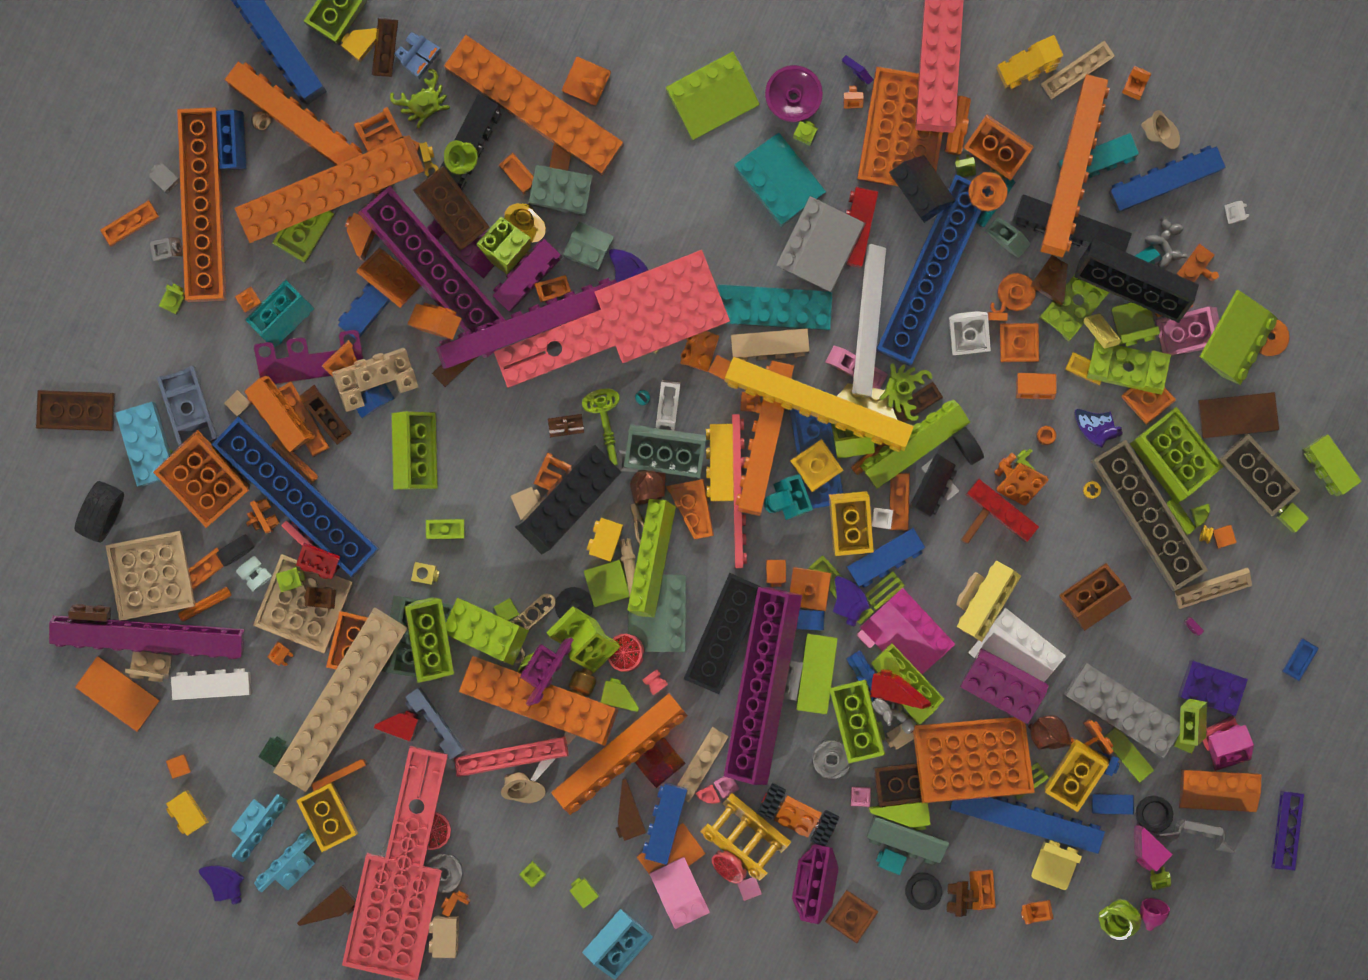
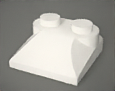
(969, 333)

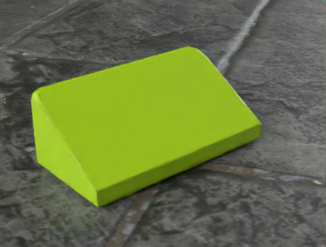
(1181, 517)

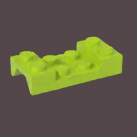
(1070, 317)
(1148, 372)

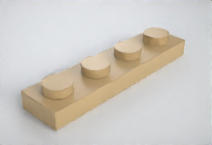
(1077, 70)
(1213, 588)
(702, 762)

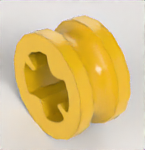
(1096, 486)
(1206, 534)

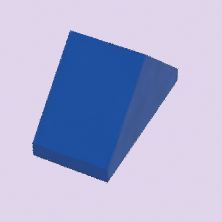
(375, 399)

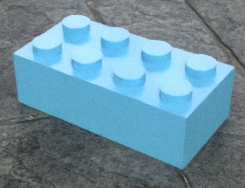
(143, 441)

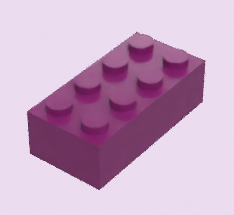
(1004, 686)

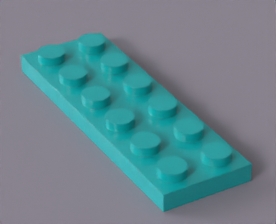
(777, 307)

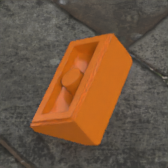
(983, 888)

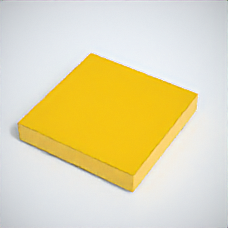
(816, 465)

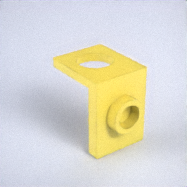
(433, 573)

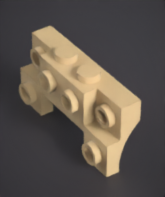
(372, 373)

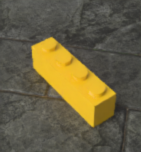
(721, 462)

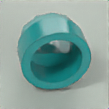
(639, 400)

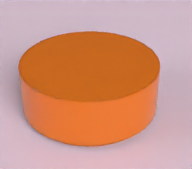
(1046, 435)

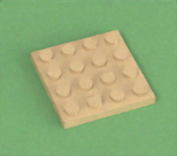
(150, 575)
(289, 617)

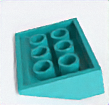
(779, 179)

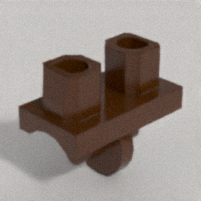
(566, 425)
(964, 898)

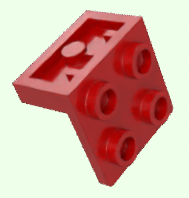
(318, 561)

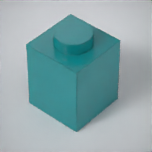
(891, 861)

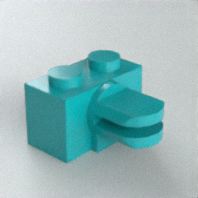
(789, 498)

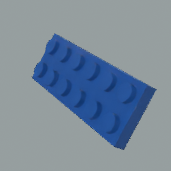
(806, 433)

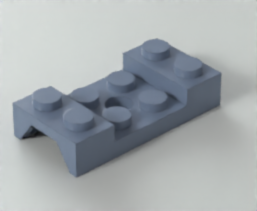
(181, 389)
(419, 701)

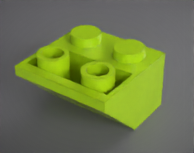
(504, 245)

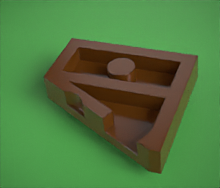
(1052, 280)

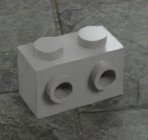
(793, 680)

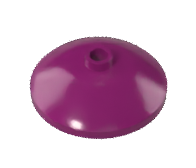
(790, 81)

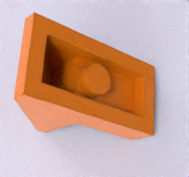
(552, 288)

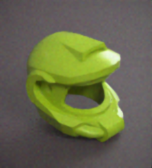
(1122, 919)

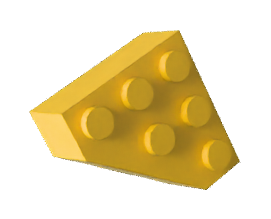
(1040, 57)

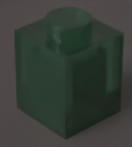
(273, 751)

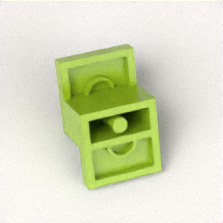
(590, 644)

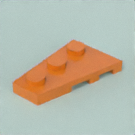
(693, 506)

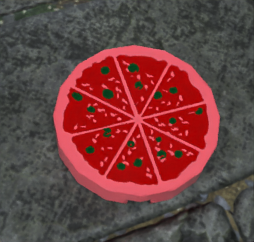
(629, 654)
(440, 832)
(729, 866)

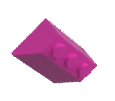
(1149, 850)

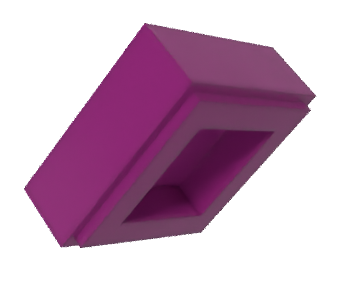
(1193, 626)

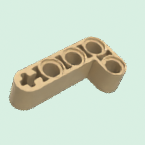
(527, 623)

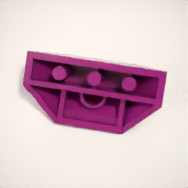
(470, 255)
(815, 883)

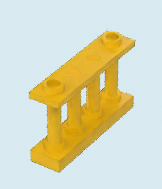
(749, 818)

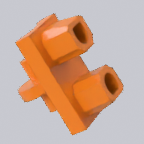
(267, 523)

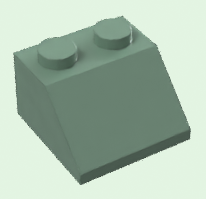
(588, 246)

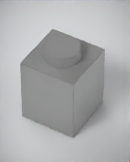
(164, 177)

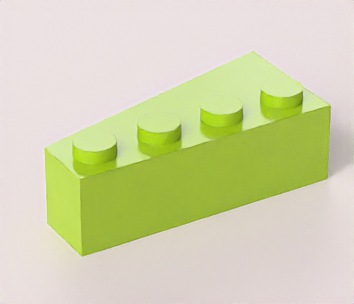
(895, 661)

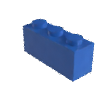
(231, 140)
(363, 310)

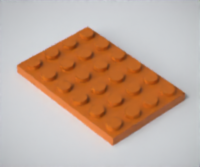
(891, 128)
(973, 759)

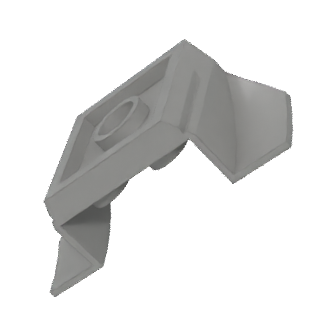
(1207, 831)

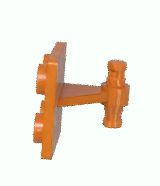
(586, 81)
(1021, 482)
(1095, 731)

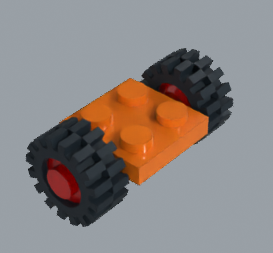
(797, 815)

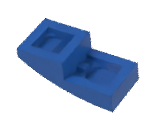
(1112, 804)

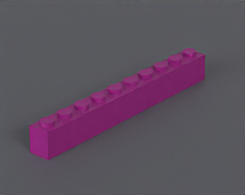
(520, 325)
(147, 637)

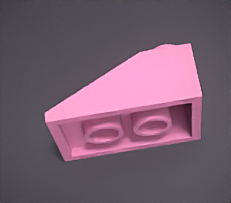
(1190, 333)
(679, 893)

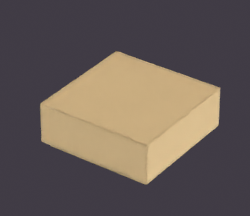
(237, 403)

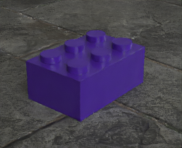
(1216, 687)

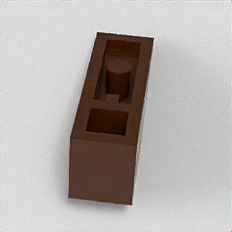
(325, 414)
(629, 819)
(335, 905)

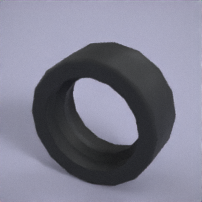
(968, 446)
(235, 550)
(1154, 799)
(938, 891)

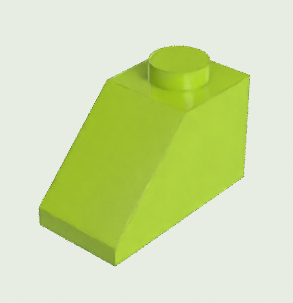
(618, 695)

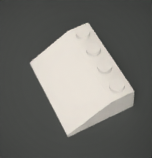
(1020, 646)

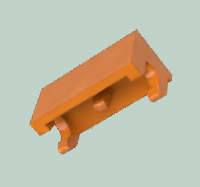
(1035, 386)

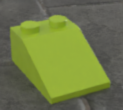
(909, 814)

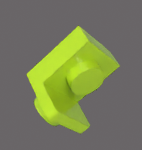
(172, 298)
(290, 579)

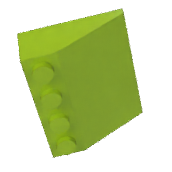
(712, 95)
(1238, 338)
(1176, 455)

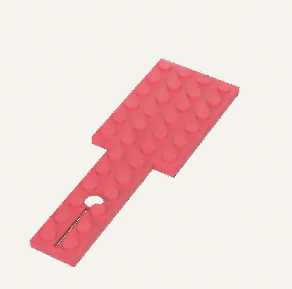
(634, 317)
(398, 890)

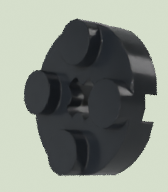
(574, 594)

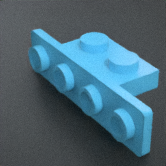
(254, 824)
(289, 865)

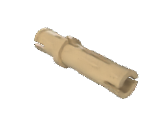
(628, 560)

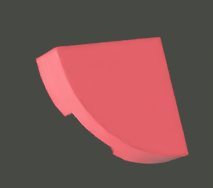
(708, 795)

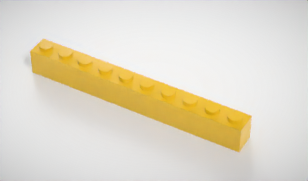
(818, 404)

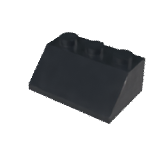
(922, 187)
(933, 486)

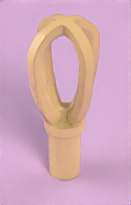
(637, 518)

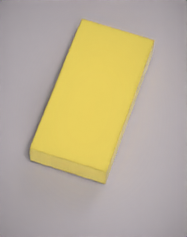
(1102, 330)

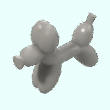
(1162, 240)
(894, 709)

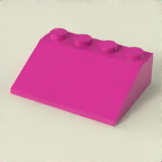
(909, 630)

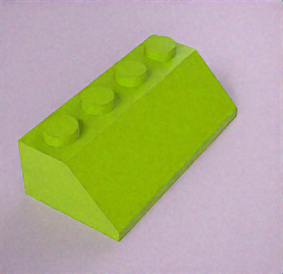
(414, 450)
(429, 639)
(857, 721)

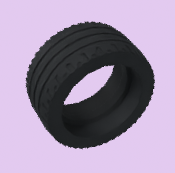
(99, 511)

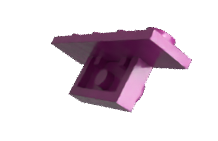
(542, 667)

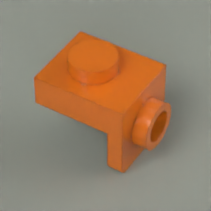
(1136, 82)
(449, 904)
(1037, 912)

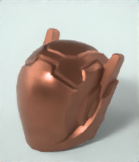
(647, 486)
(1050, 733)

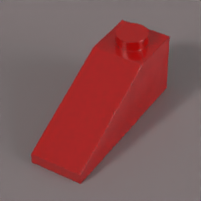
(897, 690)

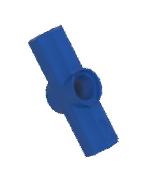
(862, 669)

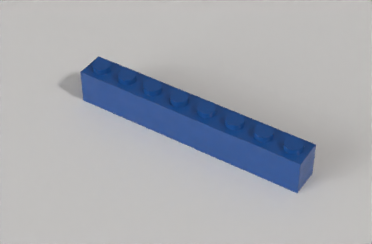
(1033, 821)

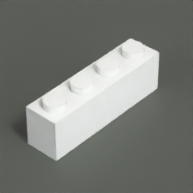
(211, 685)

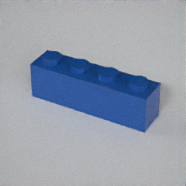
(885, 557)
(665, 823)

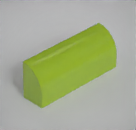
(816, 674)

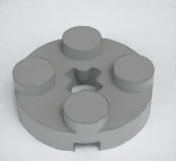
(820, 760)
(454, 868)

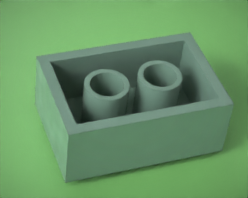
(560, 190)

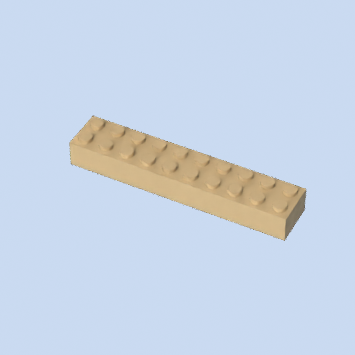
(340, 699)

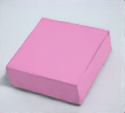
(865, 638)
(726, 786)
(860, 796)
(749, 888)

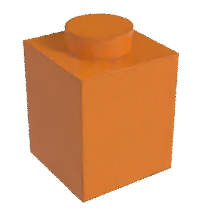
(775, 572)

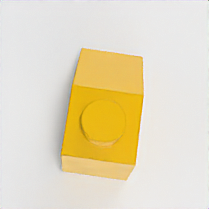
(359, 42)

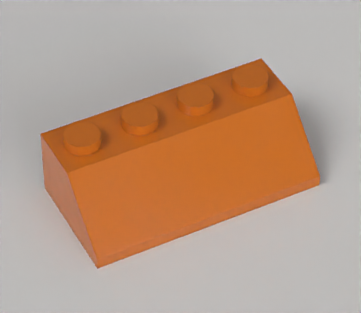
(1220, 790)

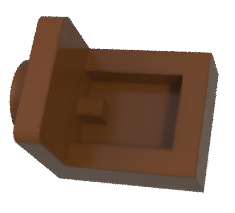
(320, 597)

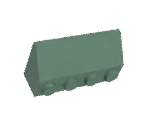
(665, 451)
(907, 839)

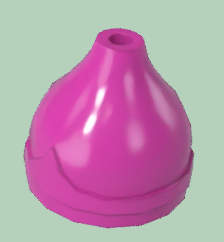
(1153, 912)

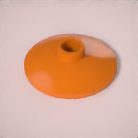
(1280, 342)

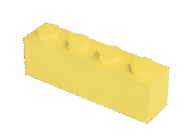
(988, 601)

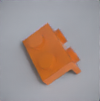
(699, 351)

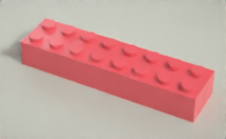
(939, 65)

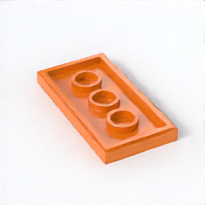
(117, 693)

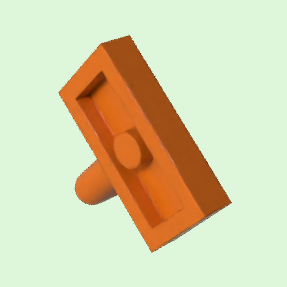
(1196, 265)

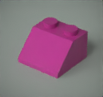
(1230, 747)

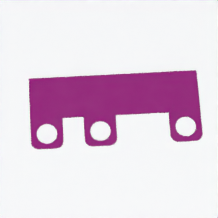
(299, 365)

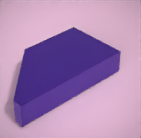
(857, 69)

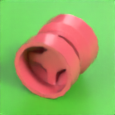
(655, 682)

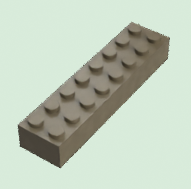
(1149, 515)

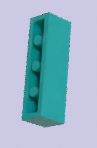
(1110, 154)

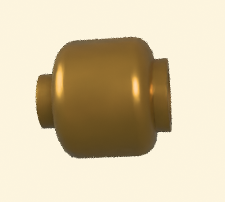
(582, 682)

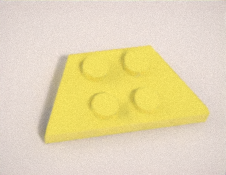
(872, 403)

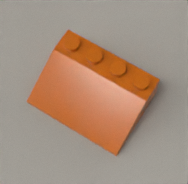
(202, 478)

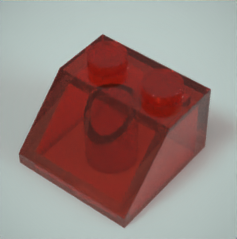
(660, 762)

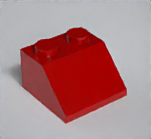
(400, 725)

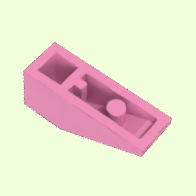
(845, 362)

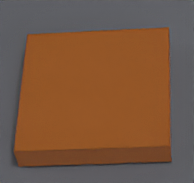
(851, 916)

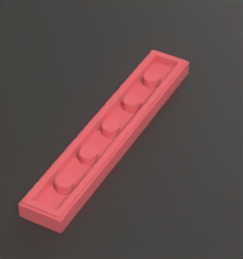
(511, 756)

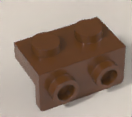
(94, 613)

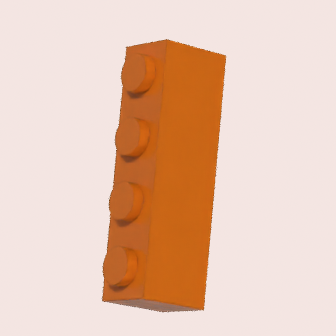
(435, 320)
(278, 414)

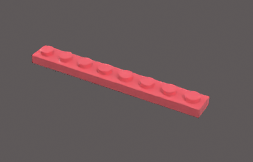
(738, 464)

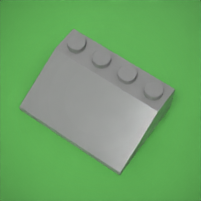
(820, 244)

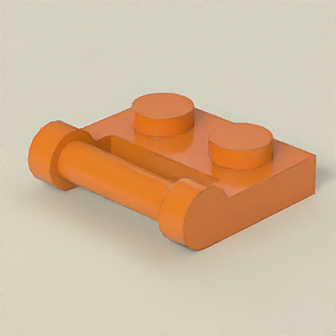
(380, 136)
(546, 477)

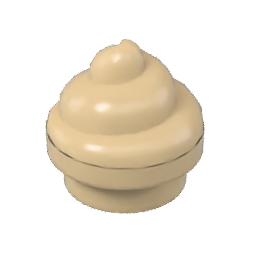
(260, 120)

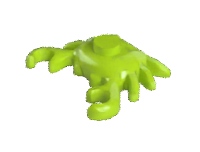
(424, 102)
(900, 389)

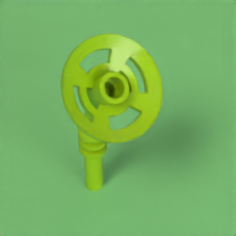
(602, 408)

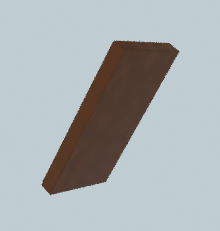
(451, 208)
(75, 410)
(1238, 415)

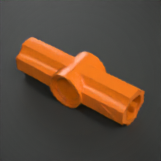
(955, 140)

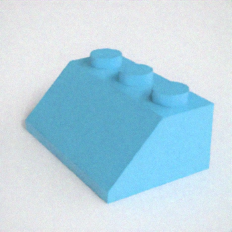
(617, 944)

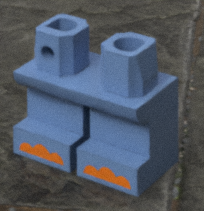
(420, 47)

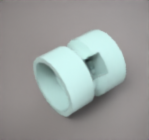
(250, 567)

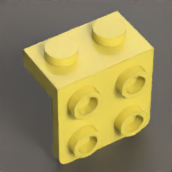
(1055, 865)

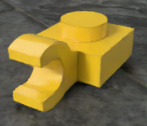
(427, 154)

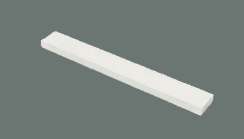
(869, 320)

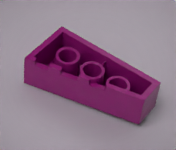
(523, 279)

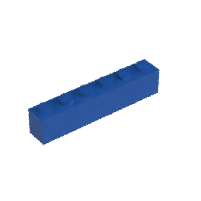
(1166, 179)

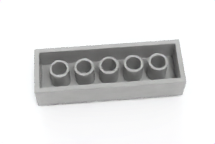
(1123, 710)

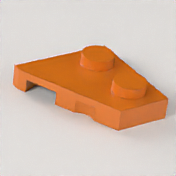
(340, 359)

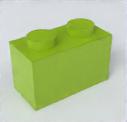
(1193, 722)

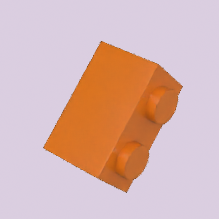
(359, 234)

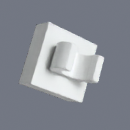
(1235, 212)
(882, 518)

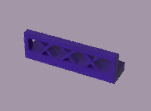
(1281, 830)

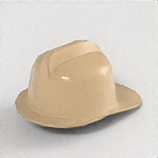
(1161, 129)
(521, 789)

